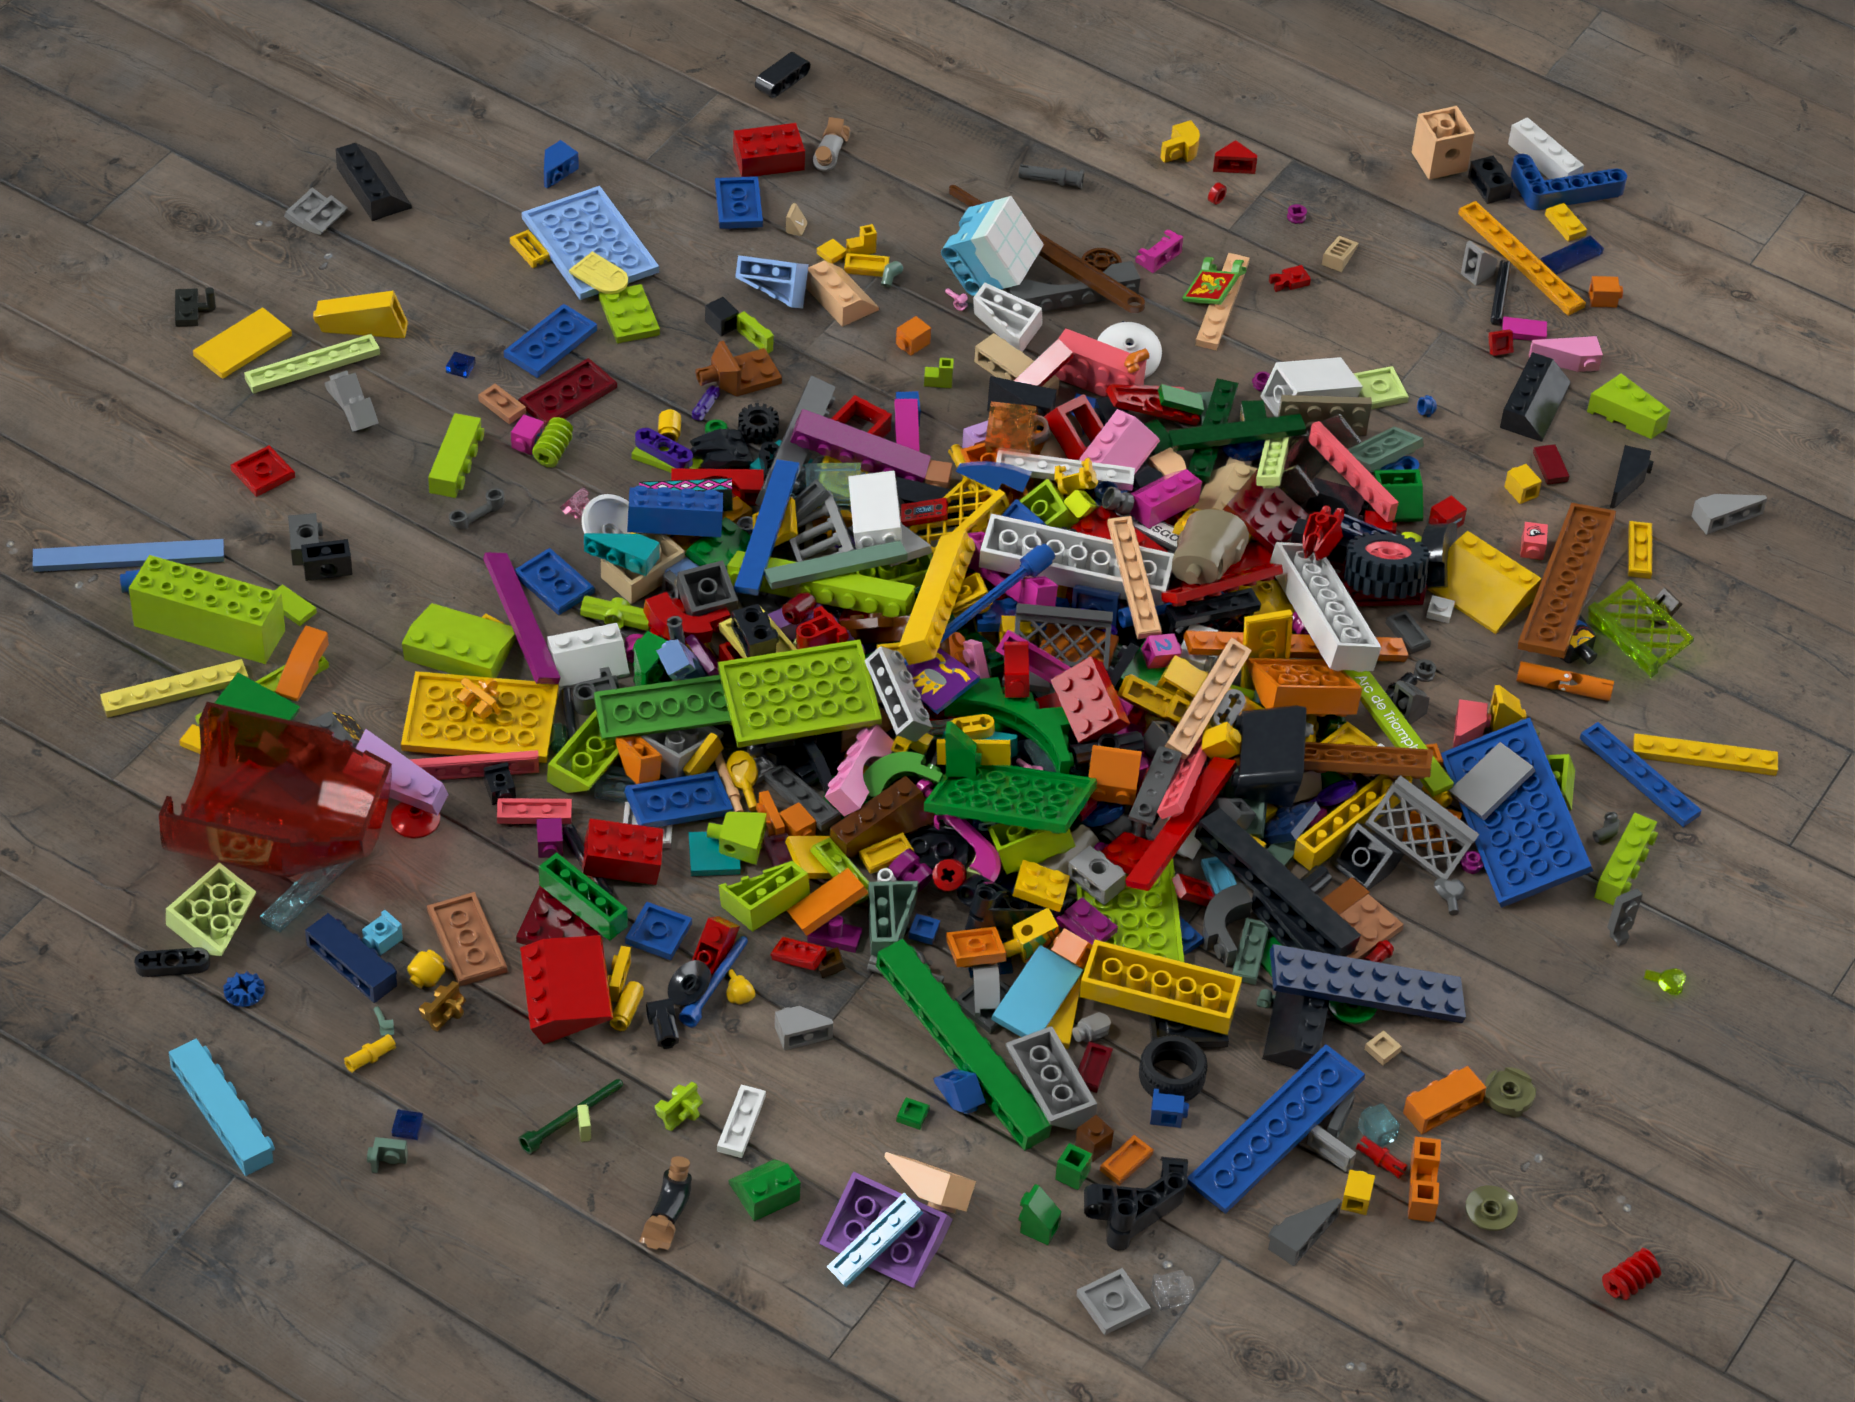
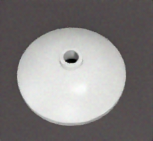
(1139, 336)
(606, 514)

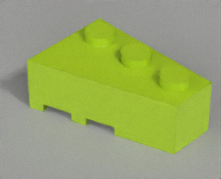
(1631, 406)
(765, 896)

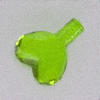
(1669, 980)

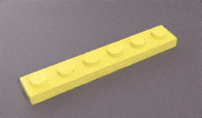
(171, 688)

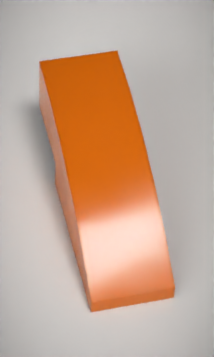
(302, 663)

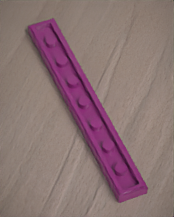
(521, 618)

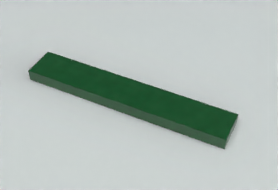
(1237, 432)

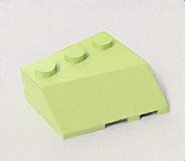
(211, 910)

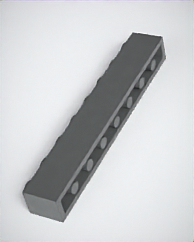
(815, 398)

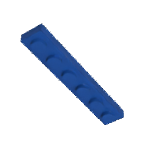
(1640, 774)

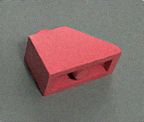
(1470, 721)

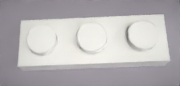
(741, 1121)

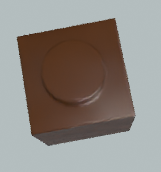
(1094, 1137)

